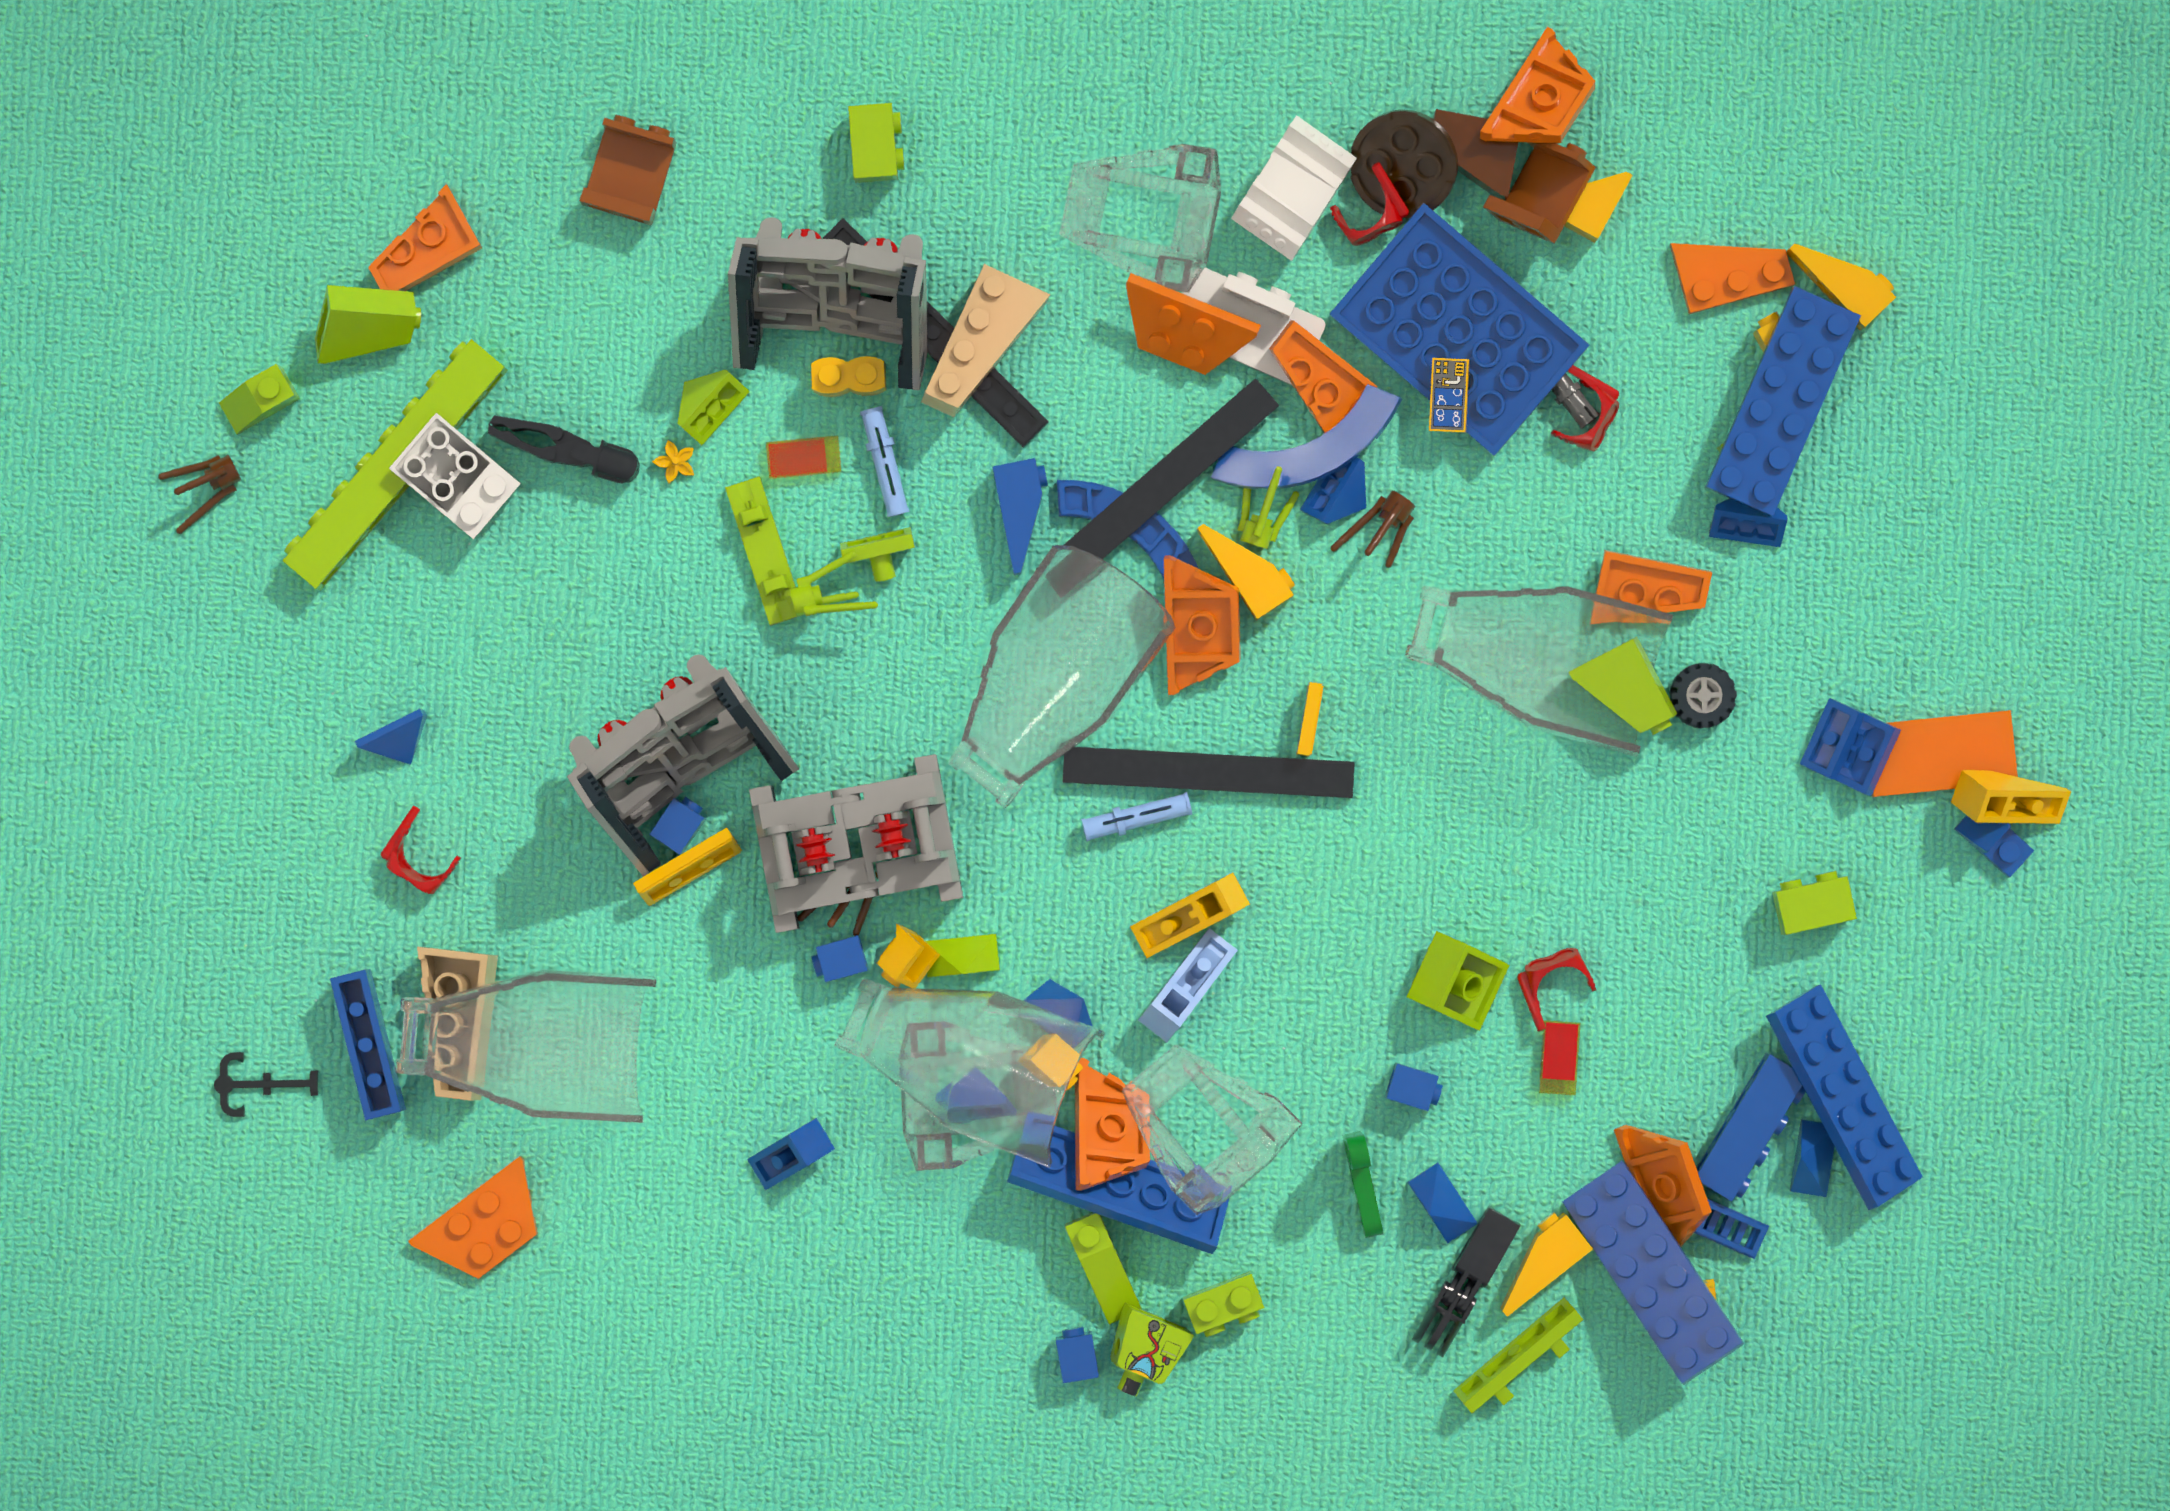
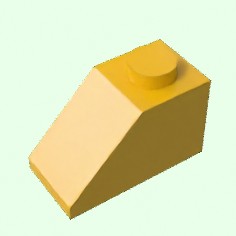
(1597, 205)

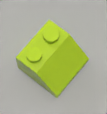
(1458, 980)

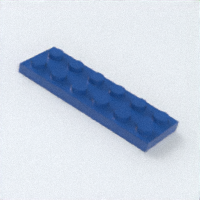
(1782, 401)
(1844, 1097)
(1134, 1199)
(1653, 1272)

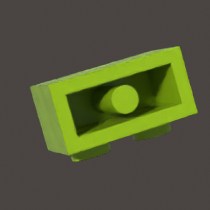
(874, 142)
(1814, 904)
(1223, 1303)

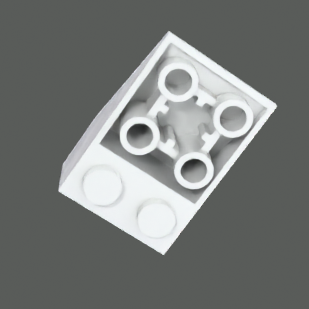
(455, 476)

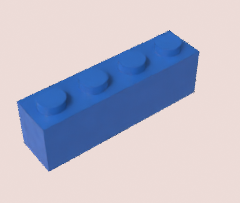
(367, 1044)
(1749, 1127)

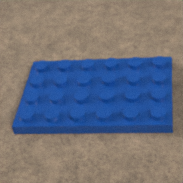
(1448, 300)

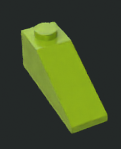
(1101, 1265)

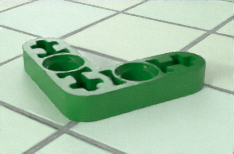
(1359, 1165)

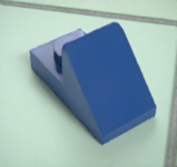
(1996, 843)

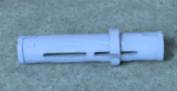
(873, 419)
(1095, 826)

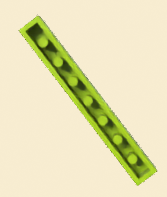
(375, 488)

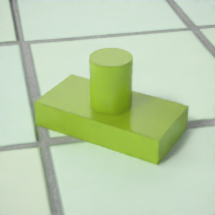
(878, 550)

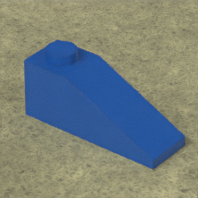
(1019, 500)

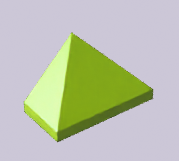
(708, 403)
(965, 955)

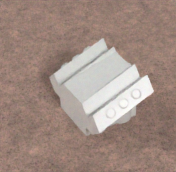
(1294, 188)

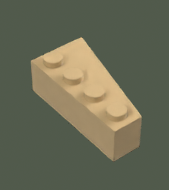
(986, 329)
(451, 972)

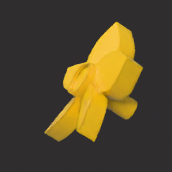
(675, 461)

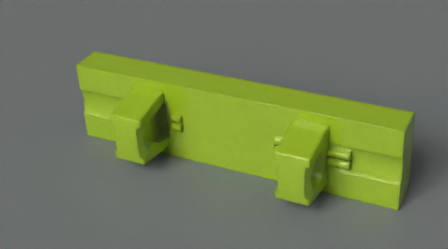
(763, 549)
(1518, 1355)

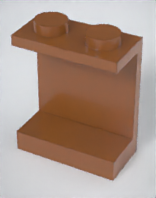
(629, 170)
(1544, 190)

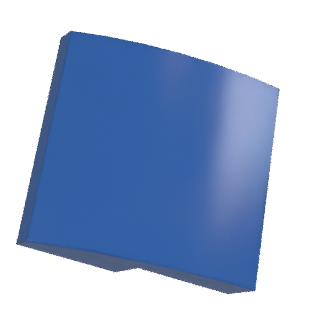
(1850, 747)

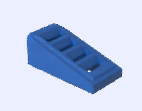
(1754, 1240)

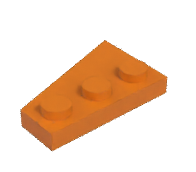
(1319, 375)

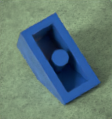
(791, 1154)

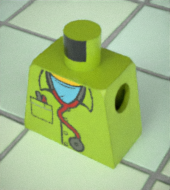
(1146, 1347)

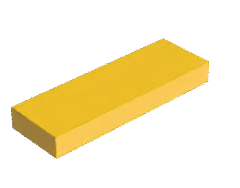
(687, 867)

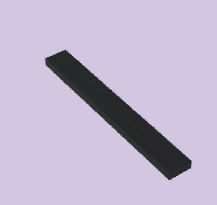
(995, 392)
(1175, 471)
(1209, 772)

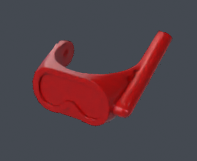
(1392, 217)
(1609, 408)
(397, 863)
(1538, 968)

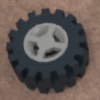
(1715, 696)

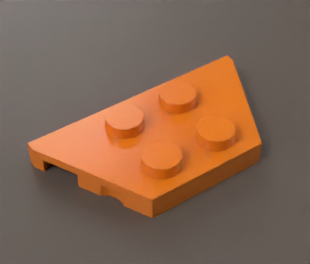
(1541, 97)
(1184, 327)
(1205, 624)
(1105, 1130)
(1667, 1177)
(484, 1224)

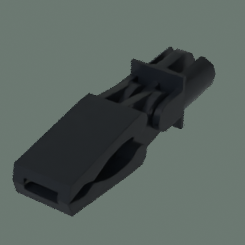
(608, 461)
(1477, 1264)

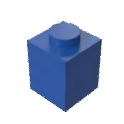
(679, 824)
(840, 959)
(1413, 1087)
(1077, 1355)

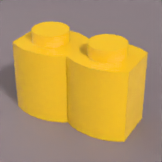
(838, 377)

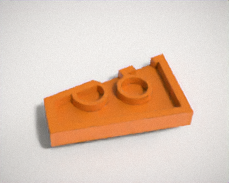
(427, 247)
(1728, 274)
(1652, 583)

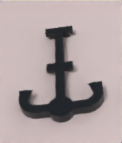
(224, 1084)

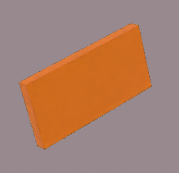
(1936, 750)

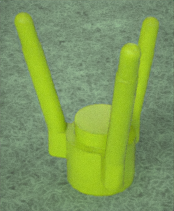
(1258, 529)
(809, 599)

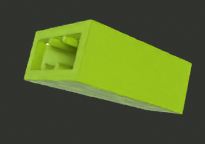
(364, 321)
(1628, 686)

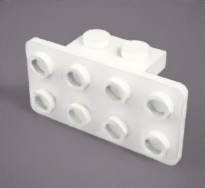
(1268, 308)

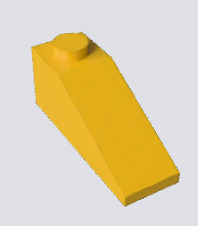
(1845, 283)
(1258, 580)
(2008, 799)
(1190, 915)
(1548, 1256)

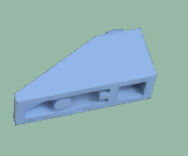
(1187, 985)

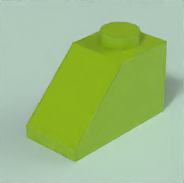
(259, 398)

